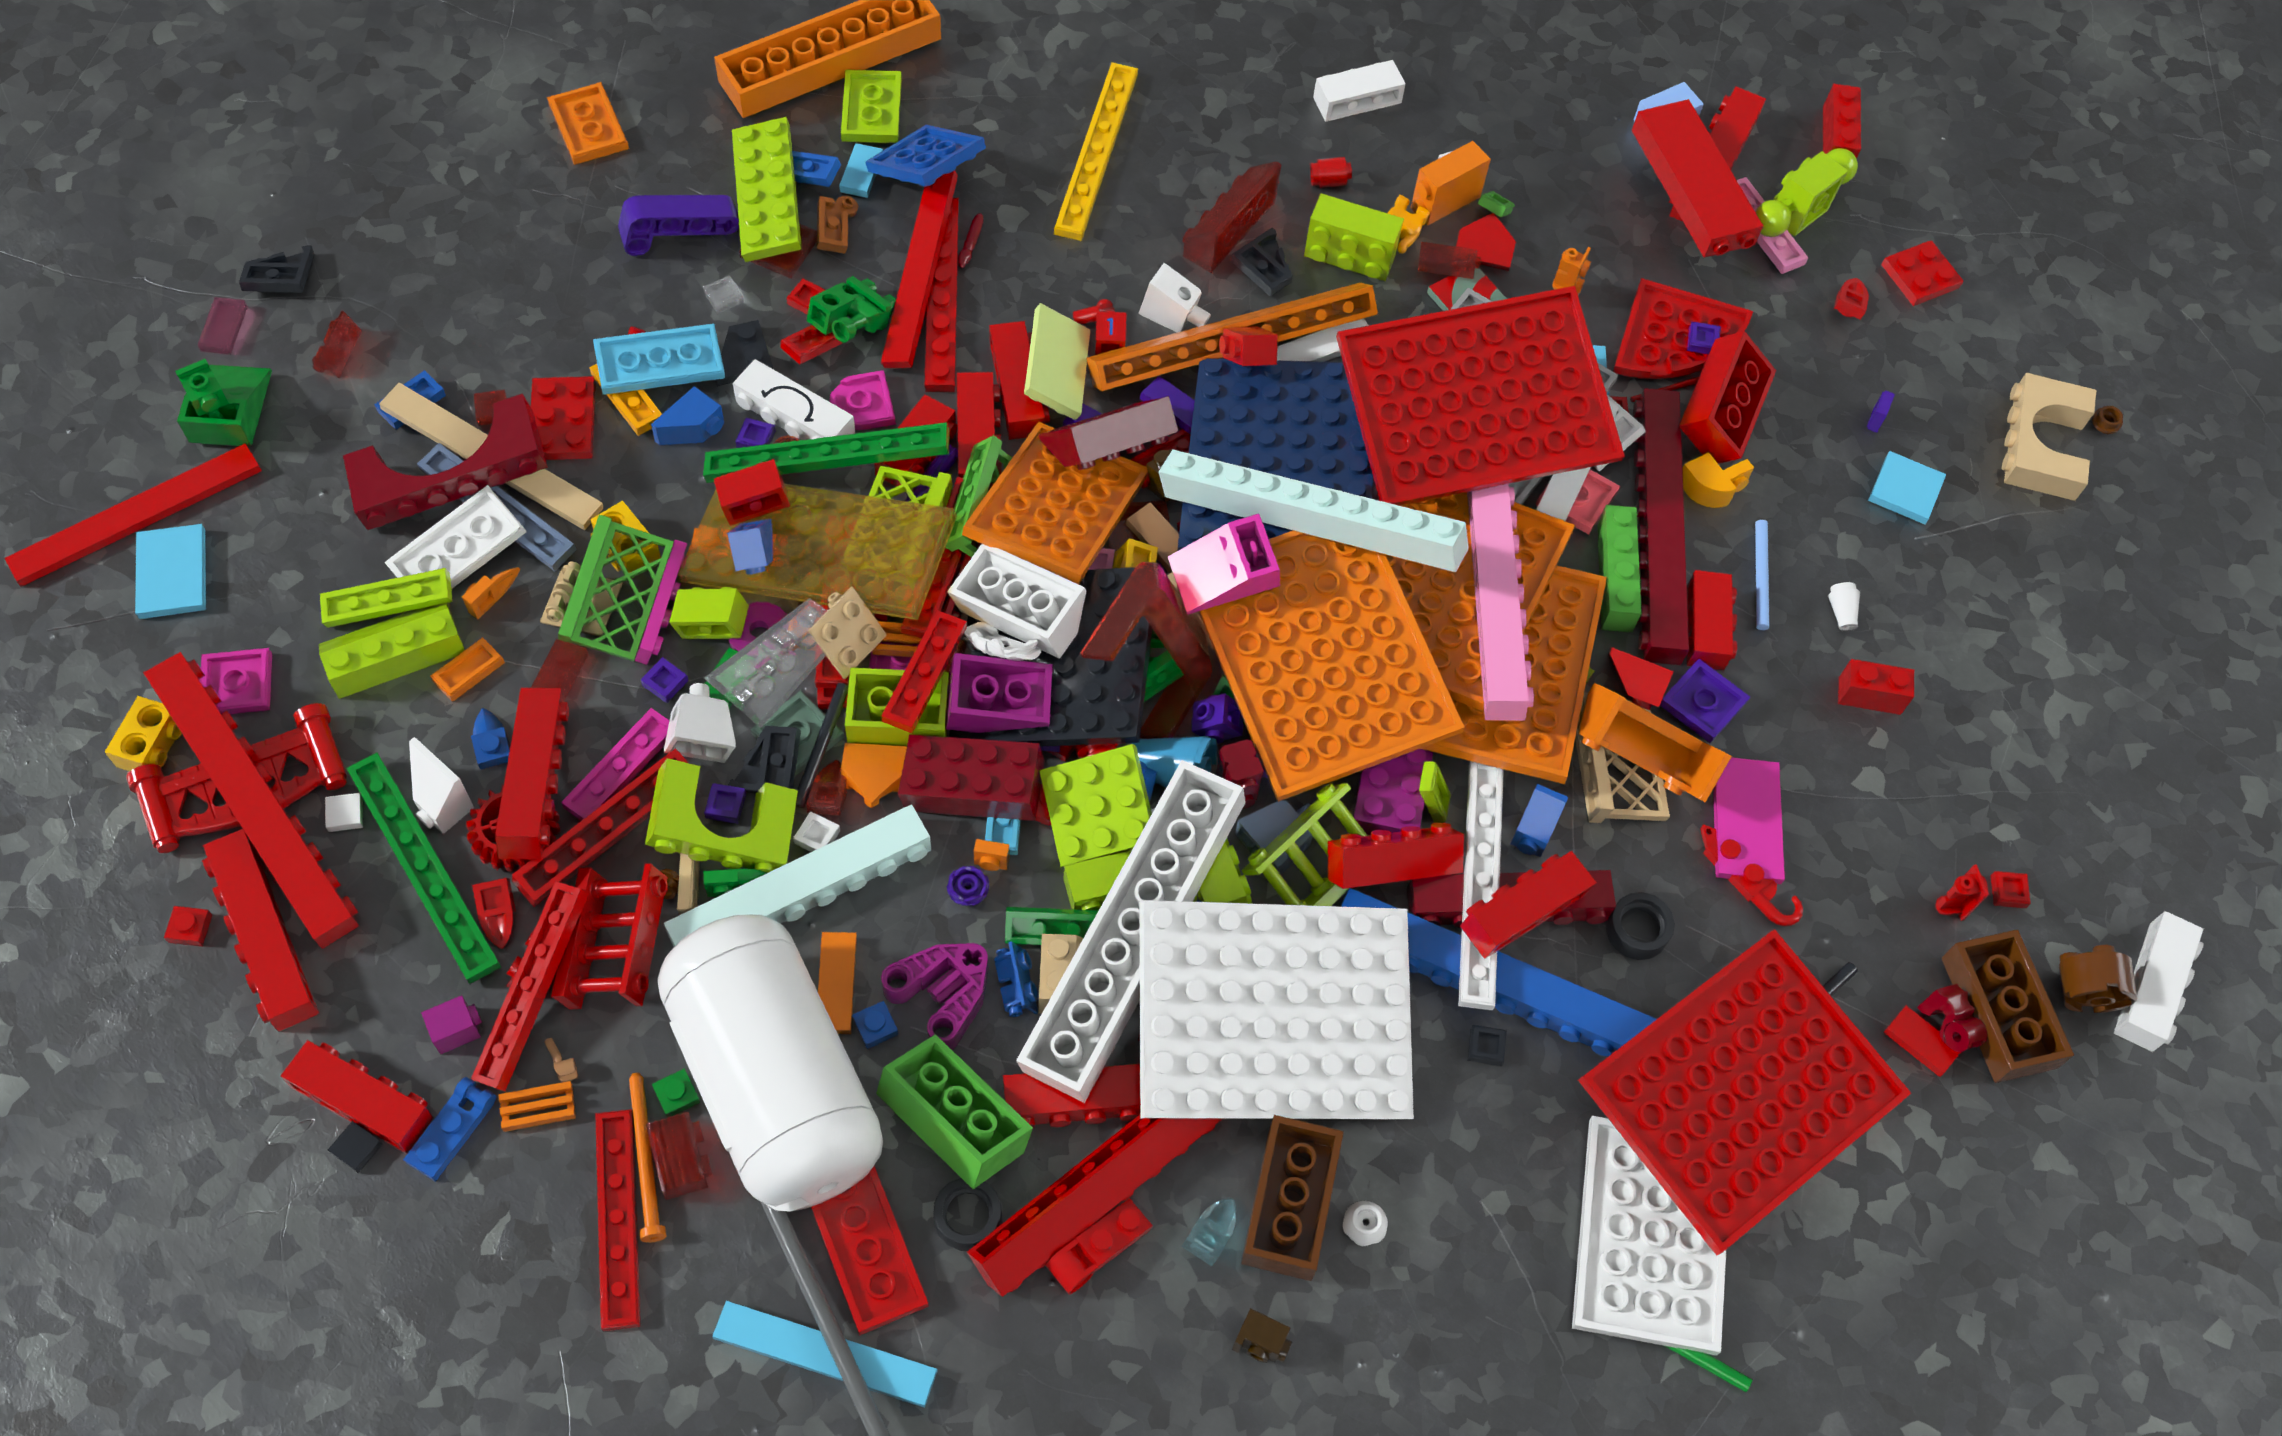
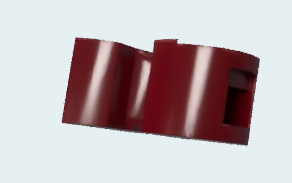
(1959, 1027)

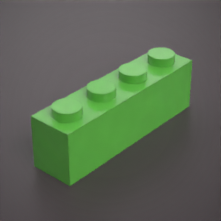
(1620, 565)

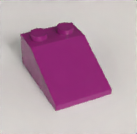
(997, 694)

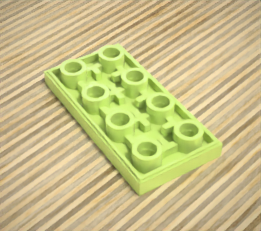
(1057, 362)

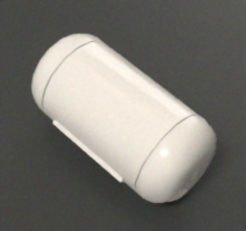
(769, 1062)

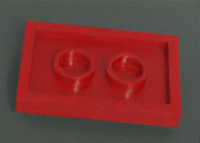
(565, 416)

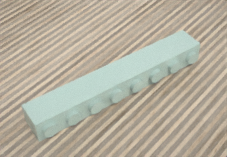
(817, 876)

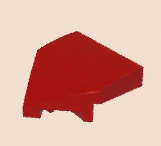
(1491, 240)

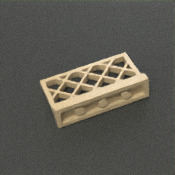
(1598, 785)

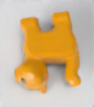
(1412, 222)

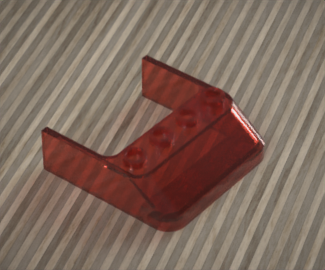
(1155, 597)

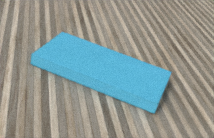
(658, 359)

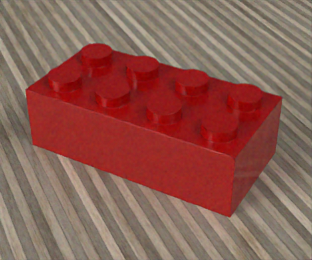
(1728, 397)

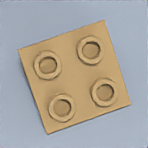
(561, 594)
(847, 631)

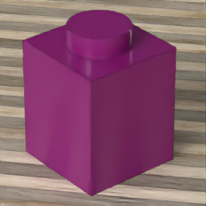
(452, 1024)

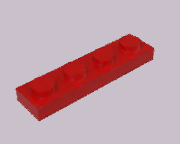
(924, 671)

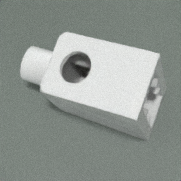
(1173, 301)
(700, 726)

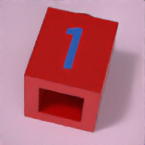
(1110, 331)

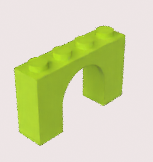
(678, 829)

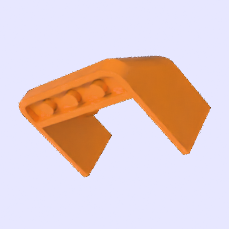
(1651, 743)

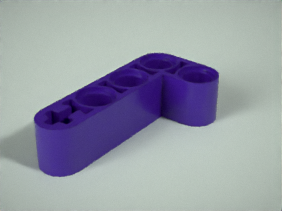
(674, 216)

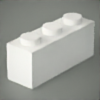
(1359, 90)

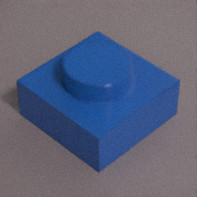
(875, 1024)

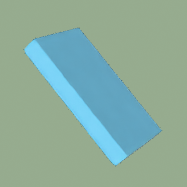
(170, 571)

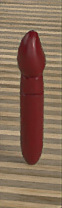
(971, 239)

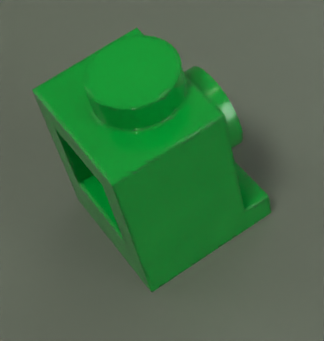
(202, 387)

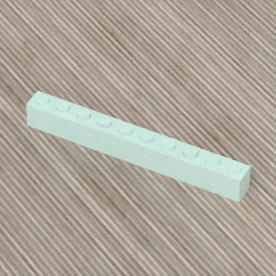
(1316, 510)

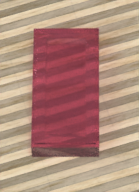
(222, 325)

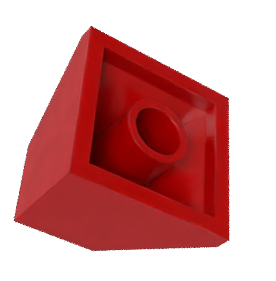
(1641, 678)

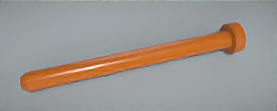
(653, 1230)

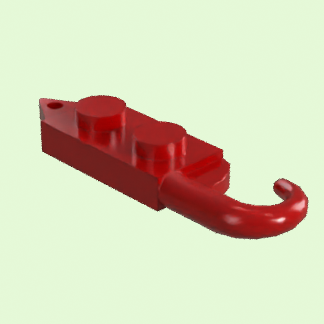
(1752, 883)

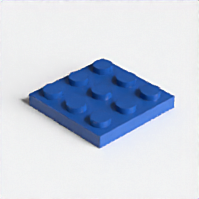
(926, 155)

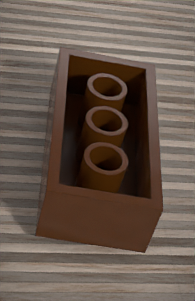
(2011, 1003)
(1292, 1198)

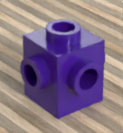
(1217, 718)

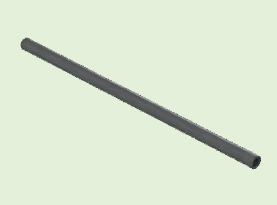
(827, 1322)

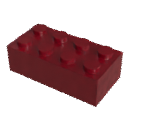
(972, 777)

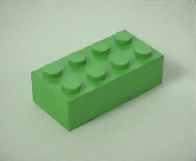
(954, 1111)

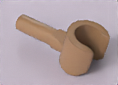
(565, 1069)

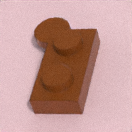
(833, 222)

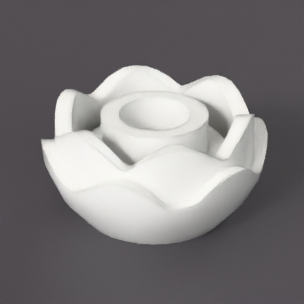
(1365, 1234)

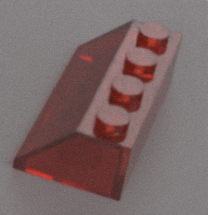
(1232, 216)

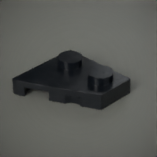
(1264, 263)
(771, 760)

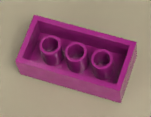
(1390, 793)

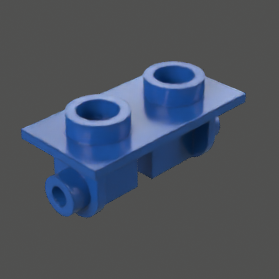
(1015, 966)

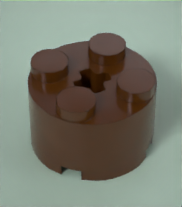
(2097, 980)

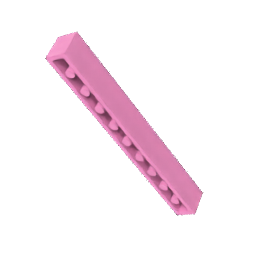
(1498, 604)

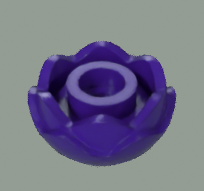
(968, 876)

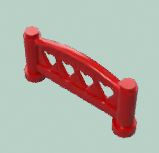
(164, 797)

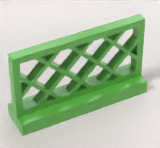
(978, 476)
(587, 583)

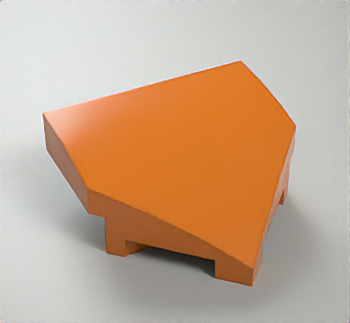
(873, 769)

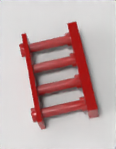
(573, 970)

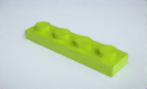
(386, 597)

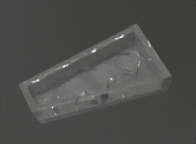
(771, 665)

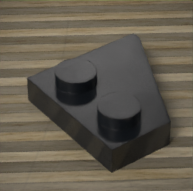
(278, 272)
(741, 347)

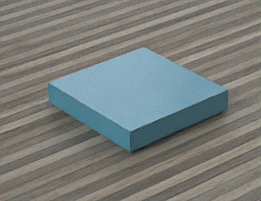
(1907, 487)

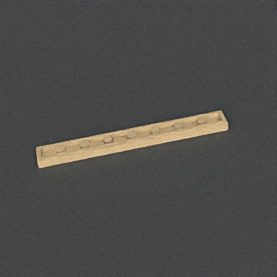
(466, 439)

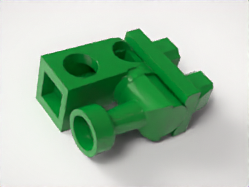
(852, 299)

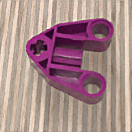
(927, 966)

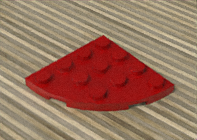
(1659, 330)

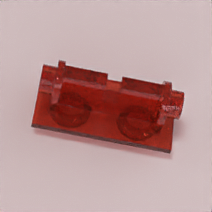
(1448, 260)
(338, 345)

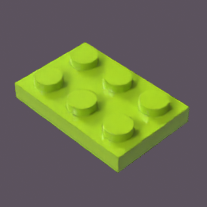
(871, 106)

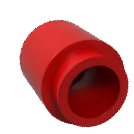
(1330, 172)

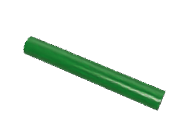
(1716, 1367)

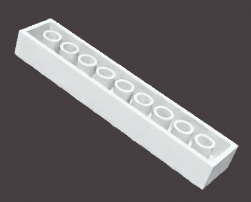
(1104, 975)

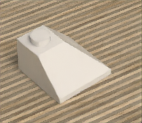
(436, 790)

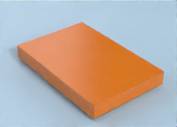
(587, 123)

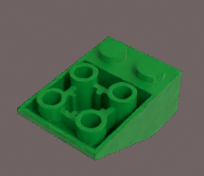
(234, 422)

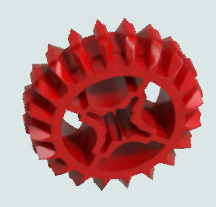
(483, 830)

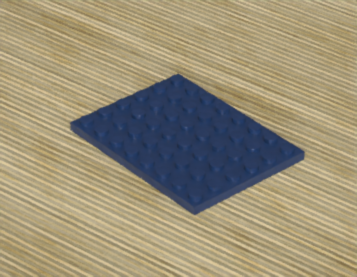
(1278, 421)

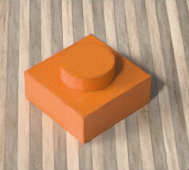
(991, 855)

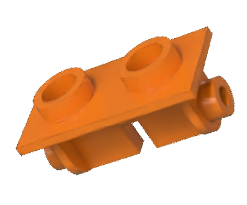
(1571, 269)

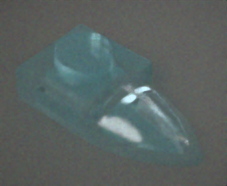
(1212, 1231)

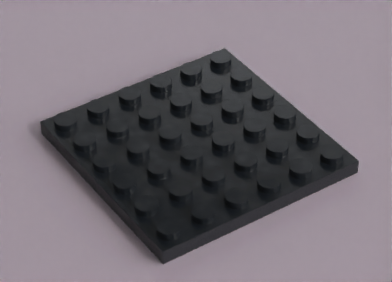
(1089, 697)

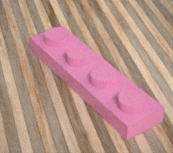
(1782, 249)

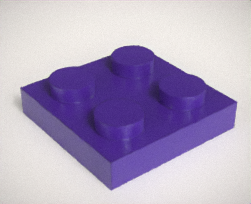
(1704, 700)

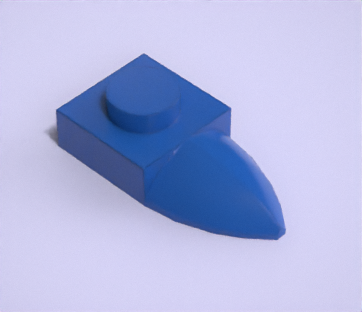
(489, 740)

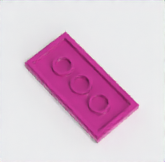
(1750, 813)

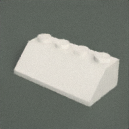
(1020, 599)

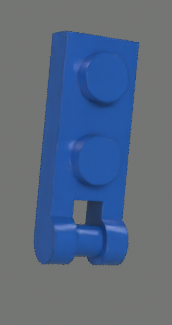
(450, 1129)

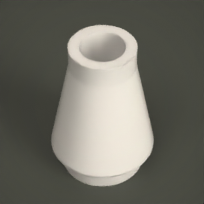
(1845, 604)

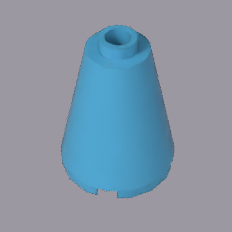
(1166, 754)

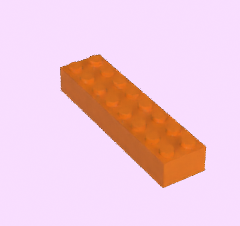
(822, 50)

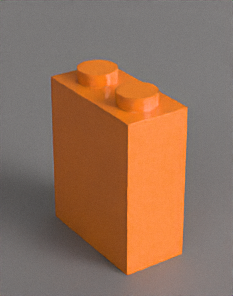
(1451, 181)

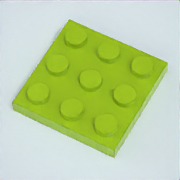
(1096, 804)

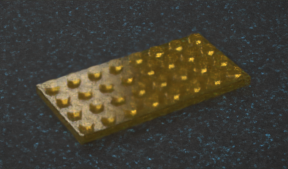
(829, 545)

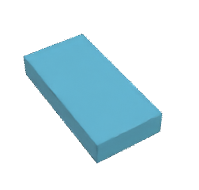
(856, 177)

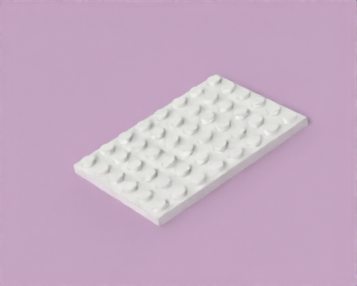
(1274, 1011)

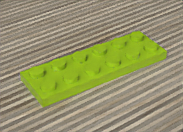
(766, 189)

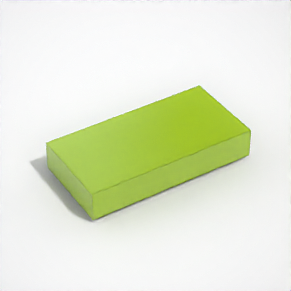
(1435, 792)

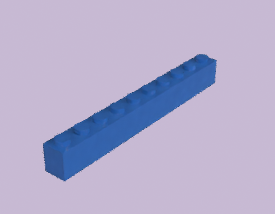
(1521, 988)

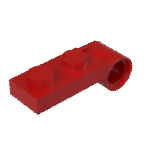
(1098, 1245)

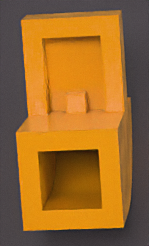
(1712, 486)

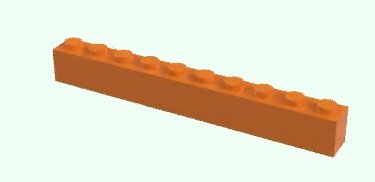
(1199, 343)

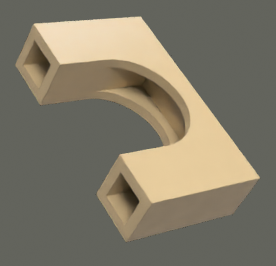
(2028, 460)

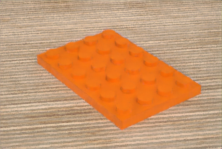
(1054, 511)

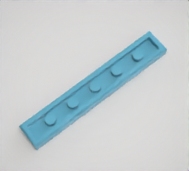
(808, 1350)

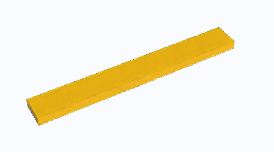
(1096, 152)

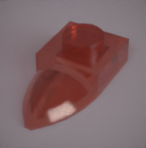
(828, 791)

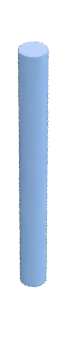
(1762, 575)

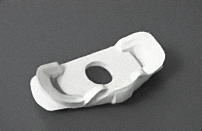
(987, 639)

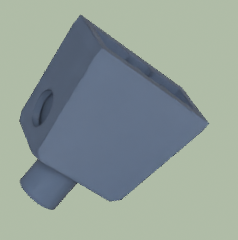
(1266, 824)

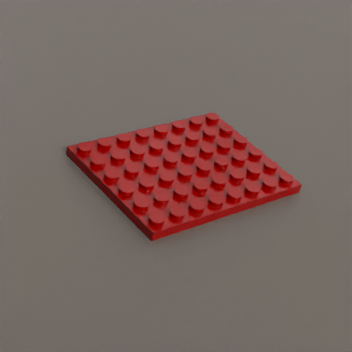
(1479, 396)
(1744, 1090)

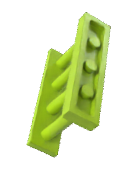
(1323, 891)

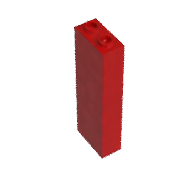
(1697, 178)

